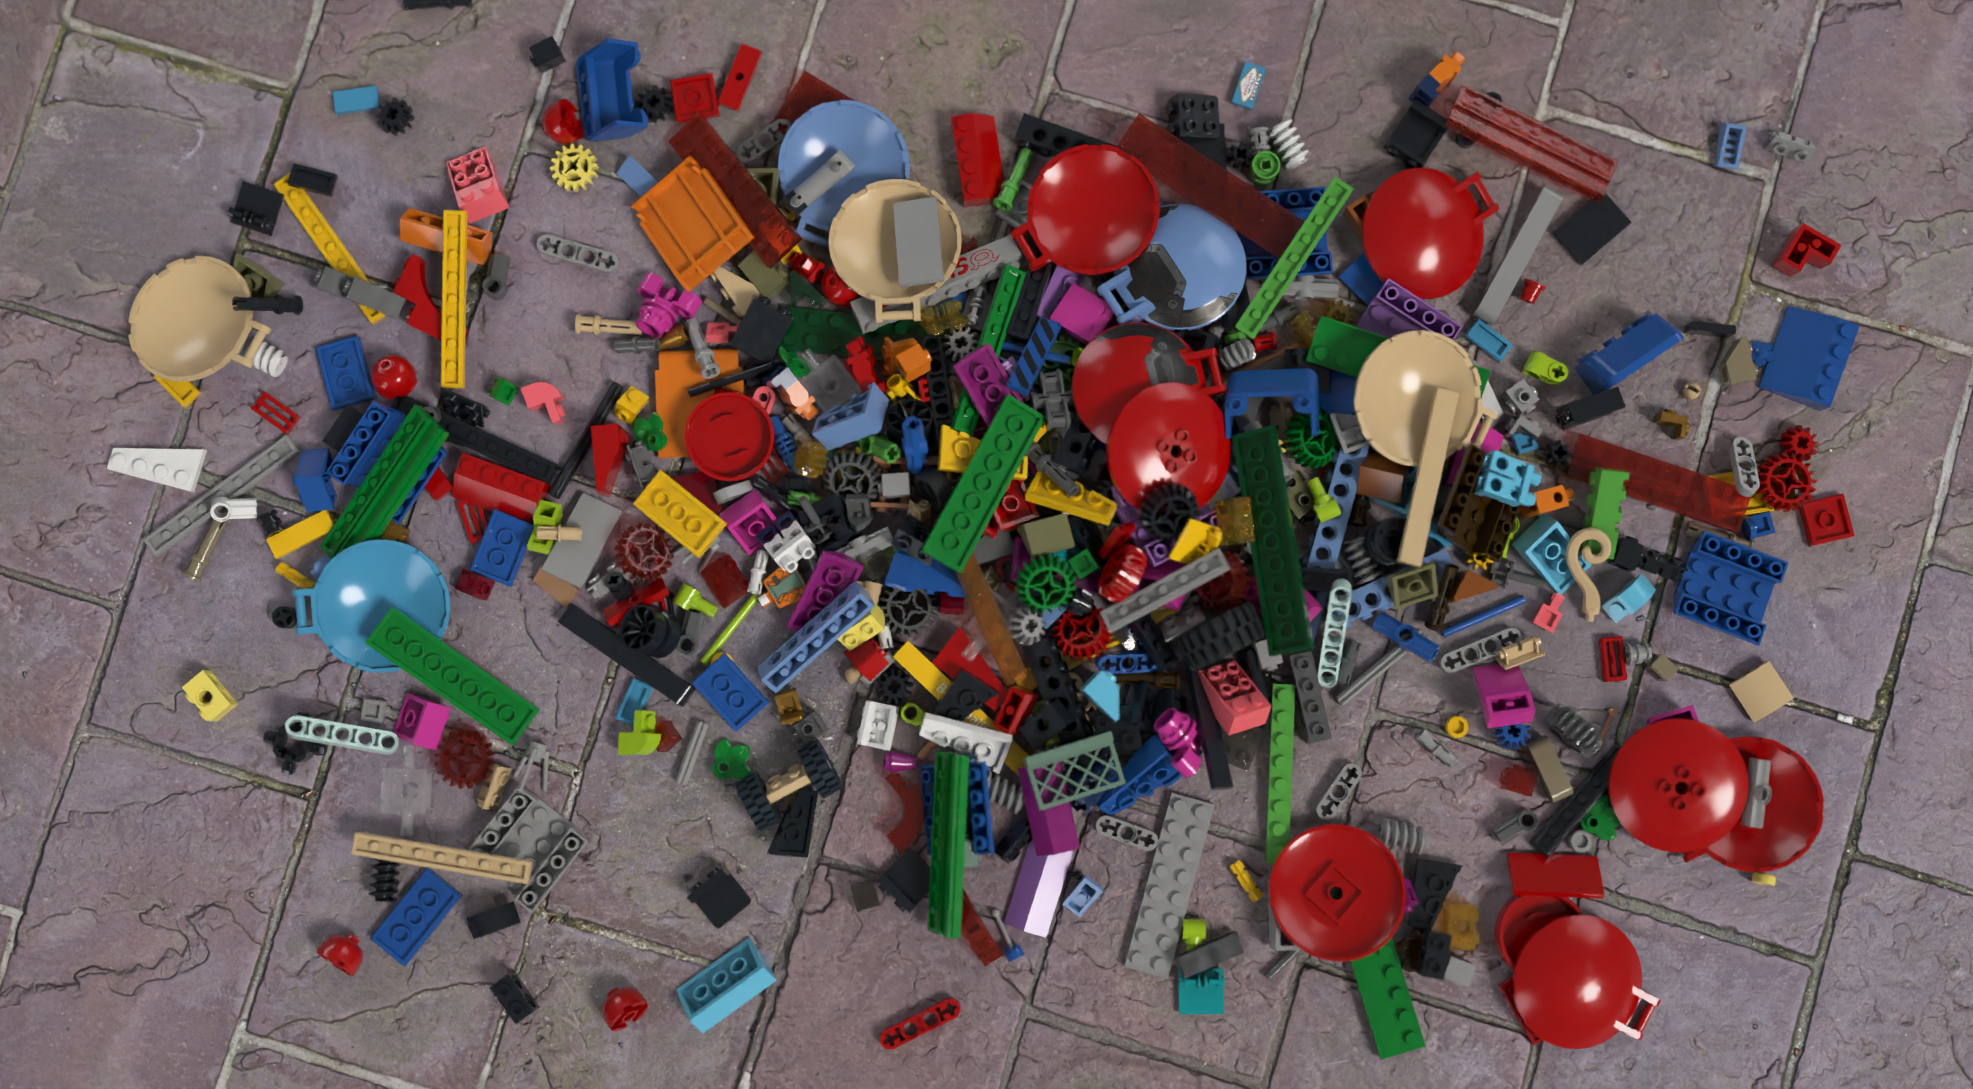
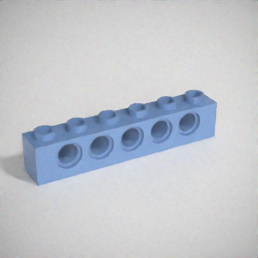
(1378, 586)
(815, 636)

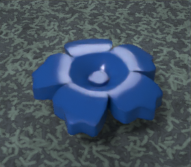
(1763, 353)

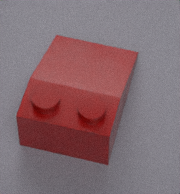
(609, 450)

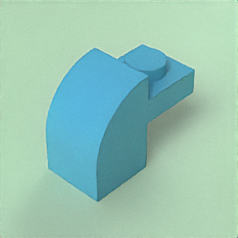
(1630, 598)

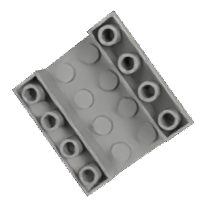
(534, 832)

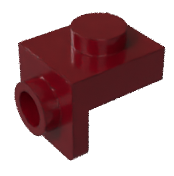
(474, 584)

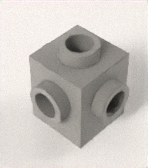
(1520, 398)

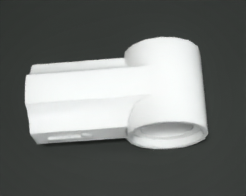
(237, 508)

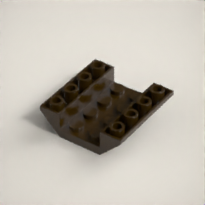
(1475, 521)

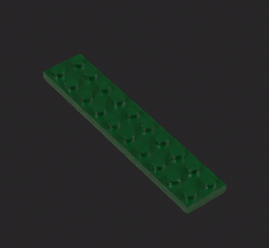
(831, 331)
(1275, 545)

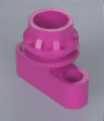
(661, 306)
(1180, 733)

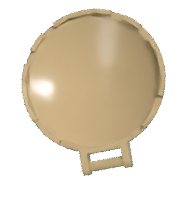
(865, 245)
(187, 320)
(1398, 391)

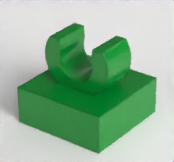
(503, 391)
(1083, 564)

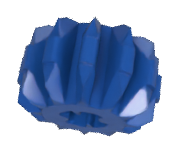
(1512, 740)

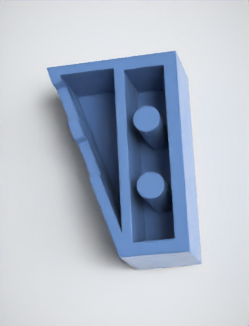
(853, 420)

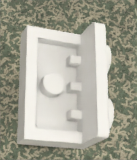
(877, 725)

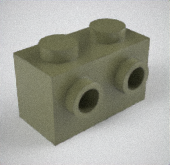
(766, 280)
(1299, 495)

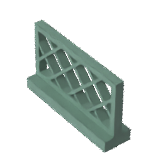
(1068, 751)

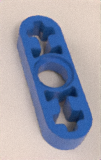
(1118, 656)

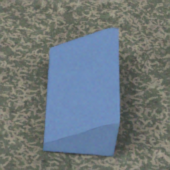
(636, 176)

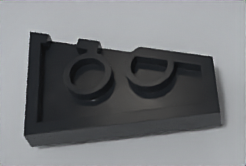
(963, 696)
(796, 825)
(1431, 886)

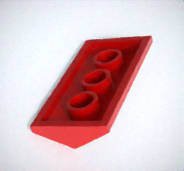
(1013, 508)

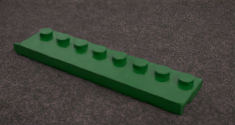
(1345, 347)
(387, 482)
(948, 844)
(1386, 999)

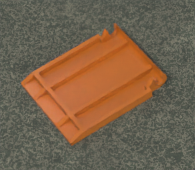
(691, 223)
(676, 375)

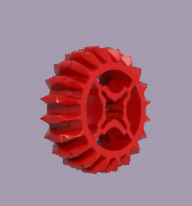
(1791, 466)
(1122, 573)
(1074, 646)

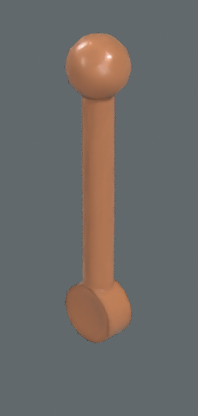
(1611, 712)

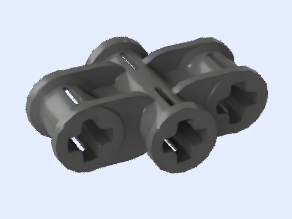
(1052, 399)

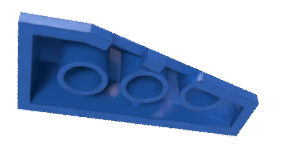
(911, 573)
(1143, 773)

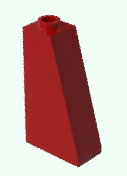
(951, 661)

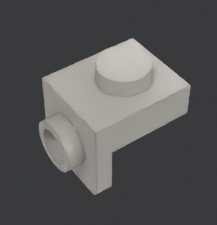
(1526, 426)

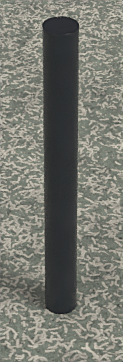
(703, 388)

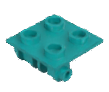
(1202, 992)

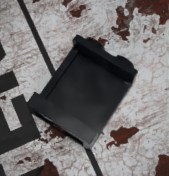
(1416, 135)
(761, 328)

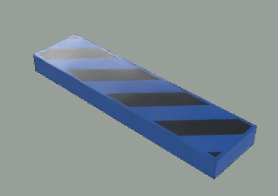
(1034, 356)

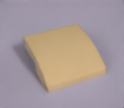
(1761, 691)

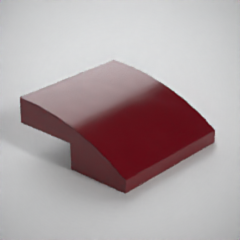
(702, 488)

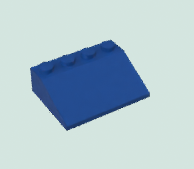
(1809, 357)

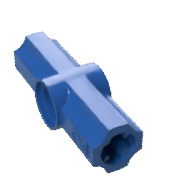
(914, 445)
(1416, 644)

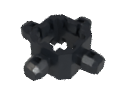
(279, 740)

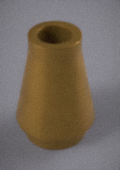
(675, 337)

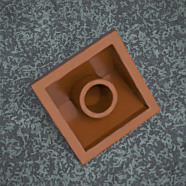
(1382, 478)
(1470, 584)

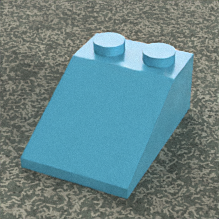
(1545, 551)

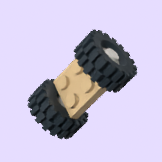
(761, 798)

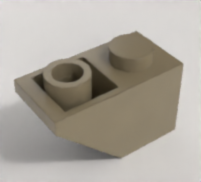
(1737, 364)

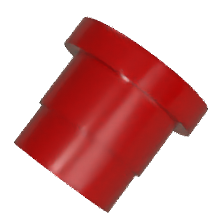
(1531, 291)

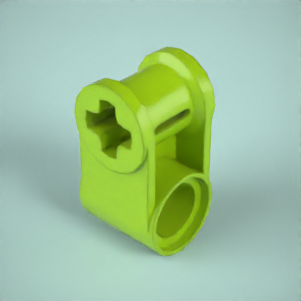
(1542, 367)

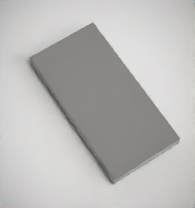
(918, 242)
(575, 559)

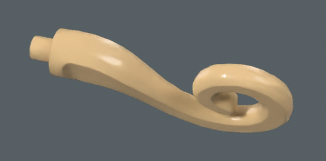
(1591, 596)

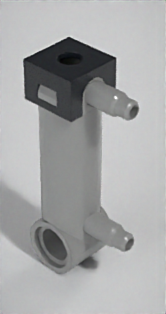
(816, 185)

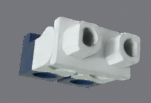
(792, 547)

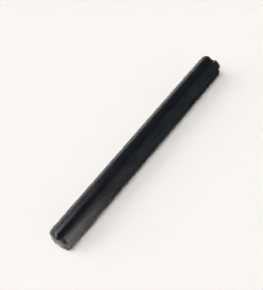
(585, 441)

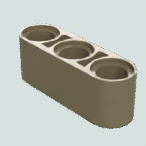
(1548, 769)

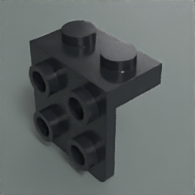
(1193, 116)
(827, 506)
(906, 880)
(719, 896)

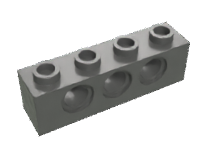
(1309, 697)

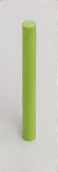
(730, 628)

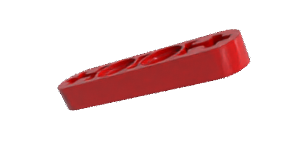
(918, 1020)

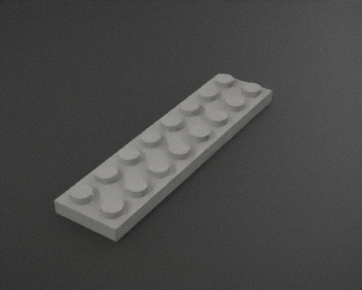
(1169, 885)

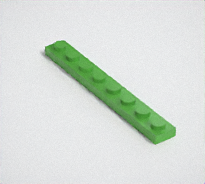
(1294, 258)
(1280, 770)

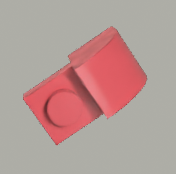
(545, 395)

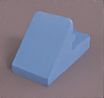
(1082, 896)

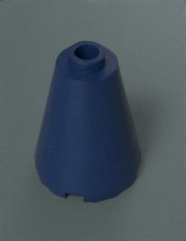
(1087, 803)

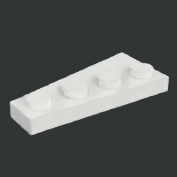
(165, 466)
(967, 739)

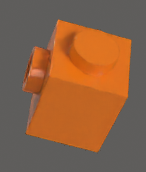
(913, 362)

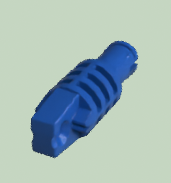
(784, 443)

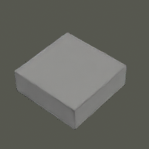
(373, 710)

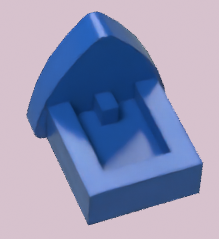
(1757, 526)

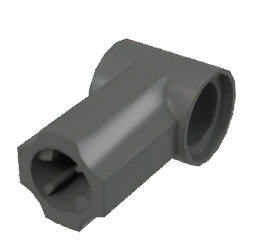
(497, 274)
(691, 630)
(1512, 827)

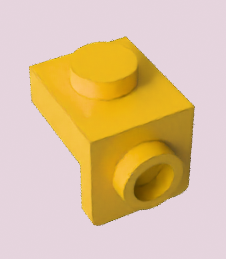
(630, 405)

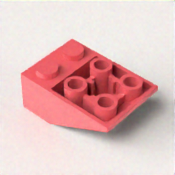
(477, 185)
(1234, 697)

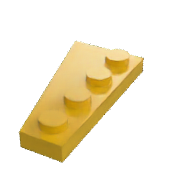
(958, 448)
(1084, 504)

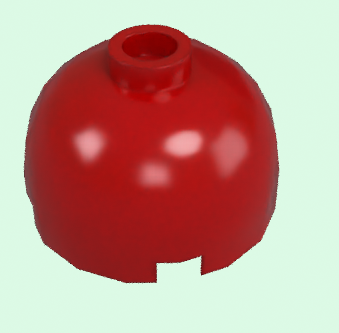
(561, 122)
(836, 290)
(393, 376)
(342, 953)
(622, 1006)

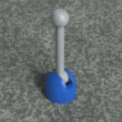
(1013, 950)

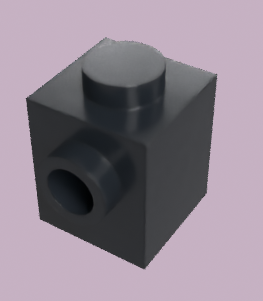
(546, 54)
(1627, 554)

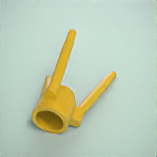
(899, 387)

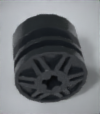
(1376, 544)

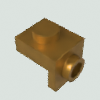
(1671, 418)
(789, 706)

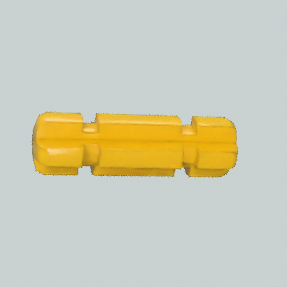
(294, 576)
(1246, 881)

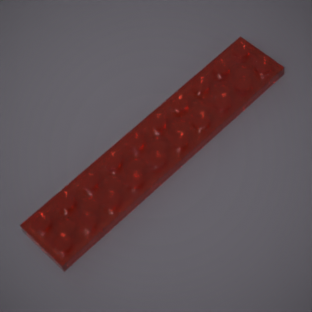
(1211, 186)

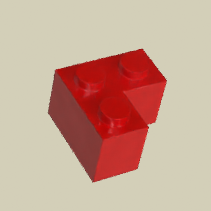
(1805, 246)

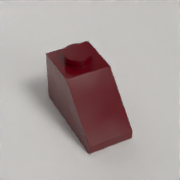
(951, 605)

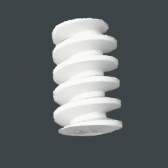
(1288, 144)
(266, 359)

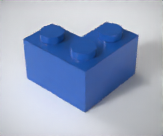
(312, 480)

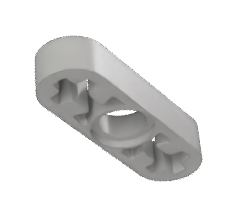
(1740, 475)
(1335, 808)
(1144, 832)

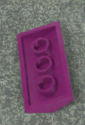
(984, 381)
(828, 580)
(1053, 827)

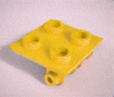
(1195, 541)

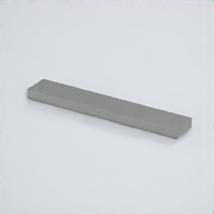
(1165, 590)

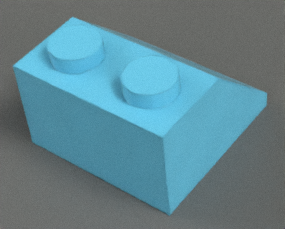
(1103, 693)

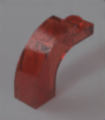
(913, 816)
(977, 933)

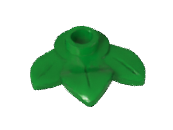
(791, 361)
(650, 432)
(733, 758)
(1605, 820)

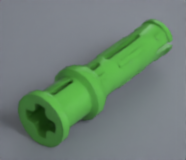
(1011, 188)

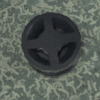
(280, 617)

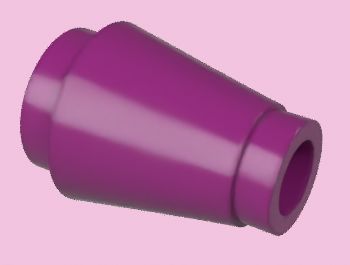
(898, 761)

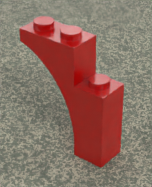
(413, 286)

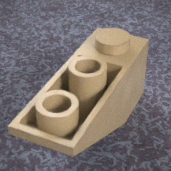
(735, 288)

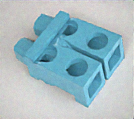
(1507, 480)

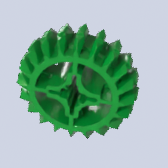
(1308, 449)
(1061, 587)

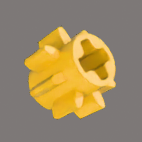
(1482, 562)

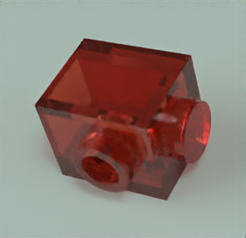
(1518, 780)

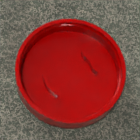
(729, 436)
(1522, 917)

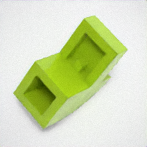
(545, 515)
(643, 739)

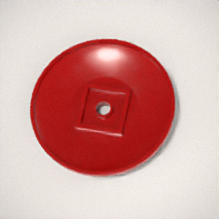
(1149, 428)
(1654, 762)
(1369, 885)

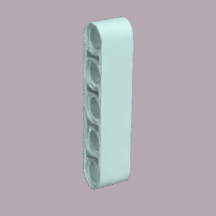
(1334, 623)
(332, 728)

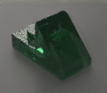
(800, 288)

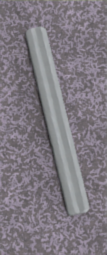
(1372, 673)

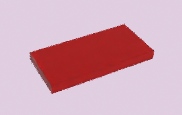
(1555, 876)

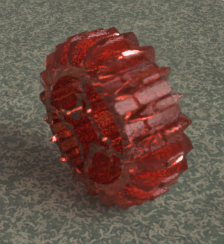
(658, 557)
(1214, 596)
(467, 751)

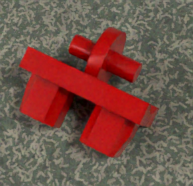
(806, 266)

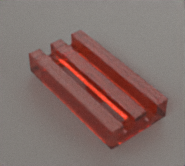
(778, 474)

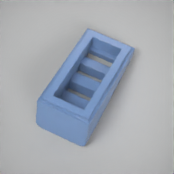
(1722, 139)

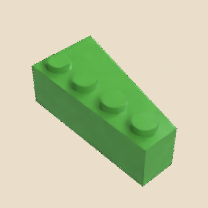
(1604, 506)

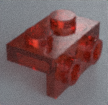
(725, 580)

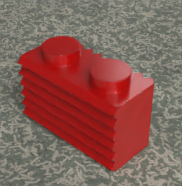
(868, 658)
(1015, 709)

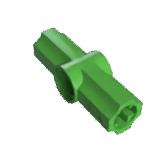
(879, 446)

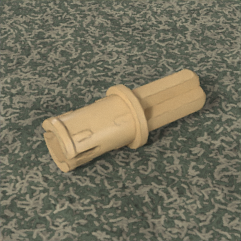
(559, 533)

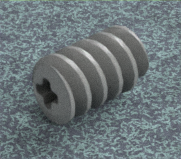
(1362, 562)
(1004, 793)
(1401, 834)

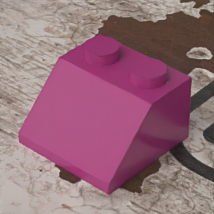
(749, 518)
(421, 721)

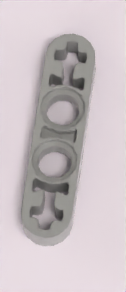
(579, 251)
(1479, 648)

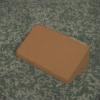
(558, 589)

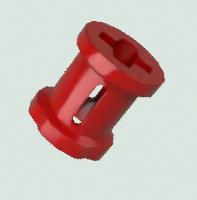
(1271, 344)

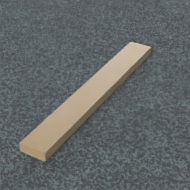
(1428, 477)
(442, 857)

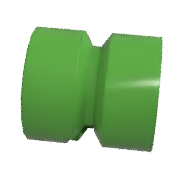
(1264, 168)

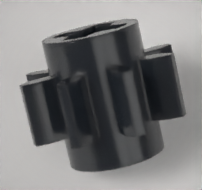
(1241, 161)
(1561, 449)
(1080, 602)

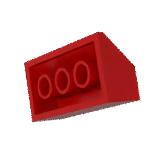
(977, 158)
(497, 488)

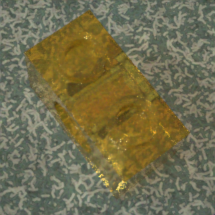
(1235, 521)
(1453, 914)

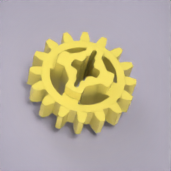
(579, 161)

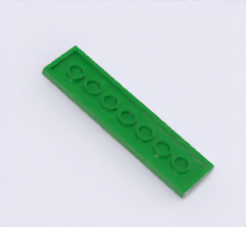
(983, 483)
(452, 676)

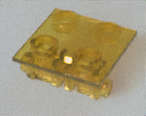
(953, 319)

